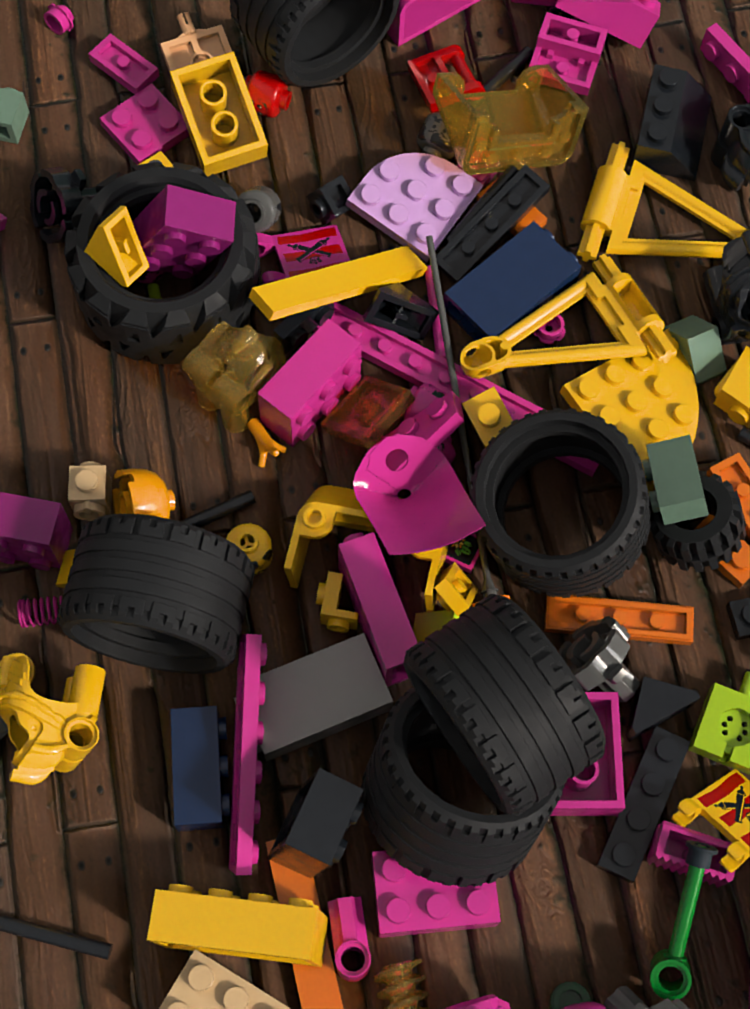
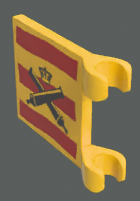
(728, 810)

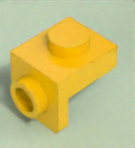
(329, 597)

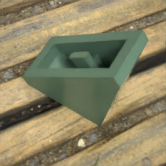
(700, 346)

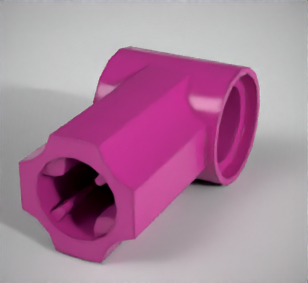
(349, 934)

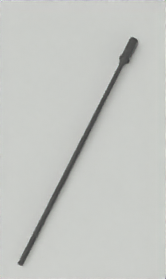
(488, 585)

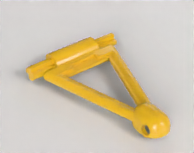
(614, 205)
(617, 302)

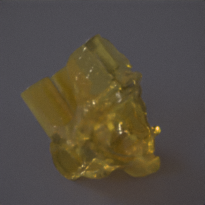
(250, 362)

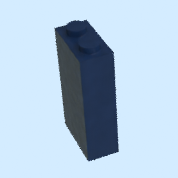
(511, 283)

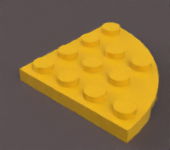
(640, 398)

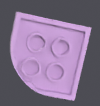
(414, 199)

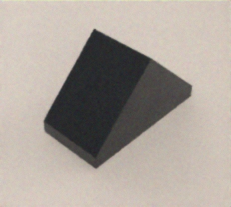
(401, 311)
(657, 703)

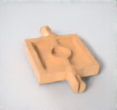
(194, 44)

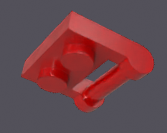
(425, 68)

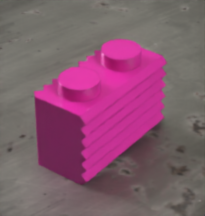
(670, 851)

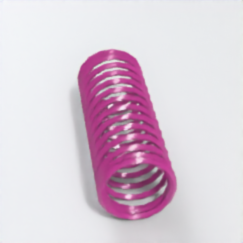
(24, 611)

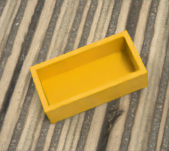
(237, 926)

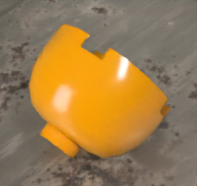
(142, 493)

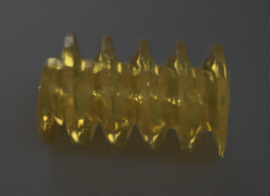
(401, 985)

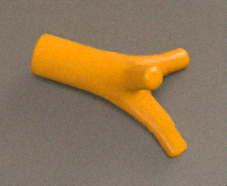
(264, 441)

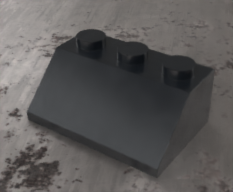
(672, 123)

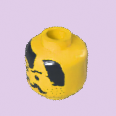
(254, 543)

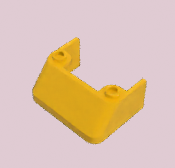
(339, 507)

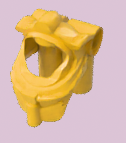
(48, 731)

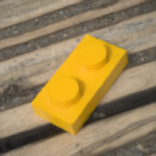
(455, 590)

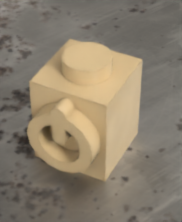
(90, 490)

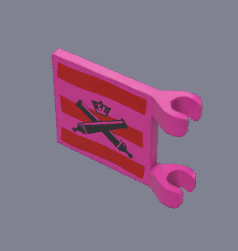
(303, 251)

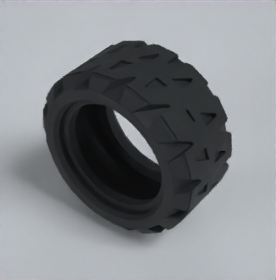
(166, 326)

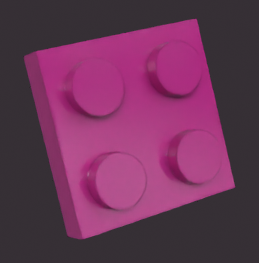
(145, 124)

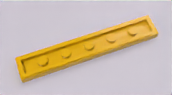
(336, 282)

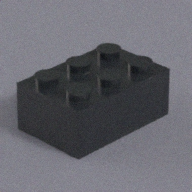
(316, 823)

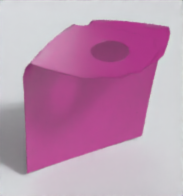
(434, 512)

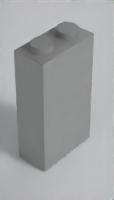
(321, 696)

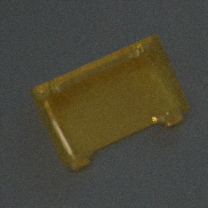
(514, 127)

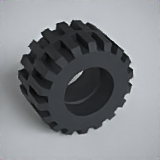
(707, 544)

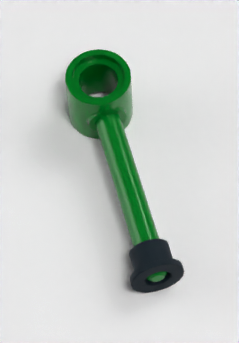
(699, 859)

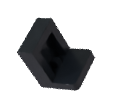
(330, 200)

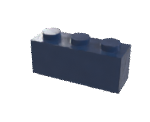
(199, 768)

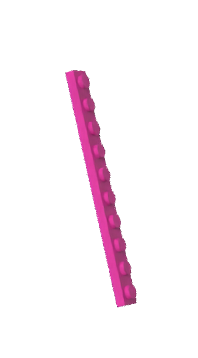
(425, 366)

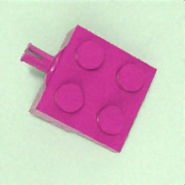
(570, 50)

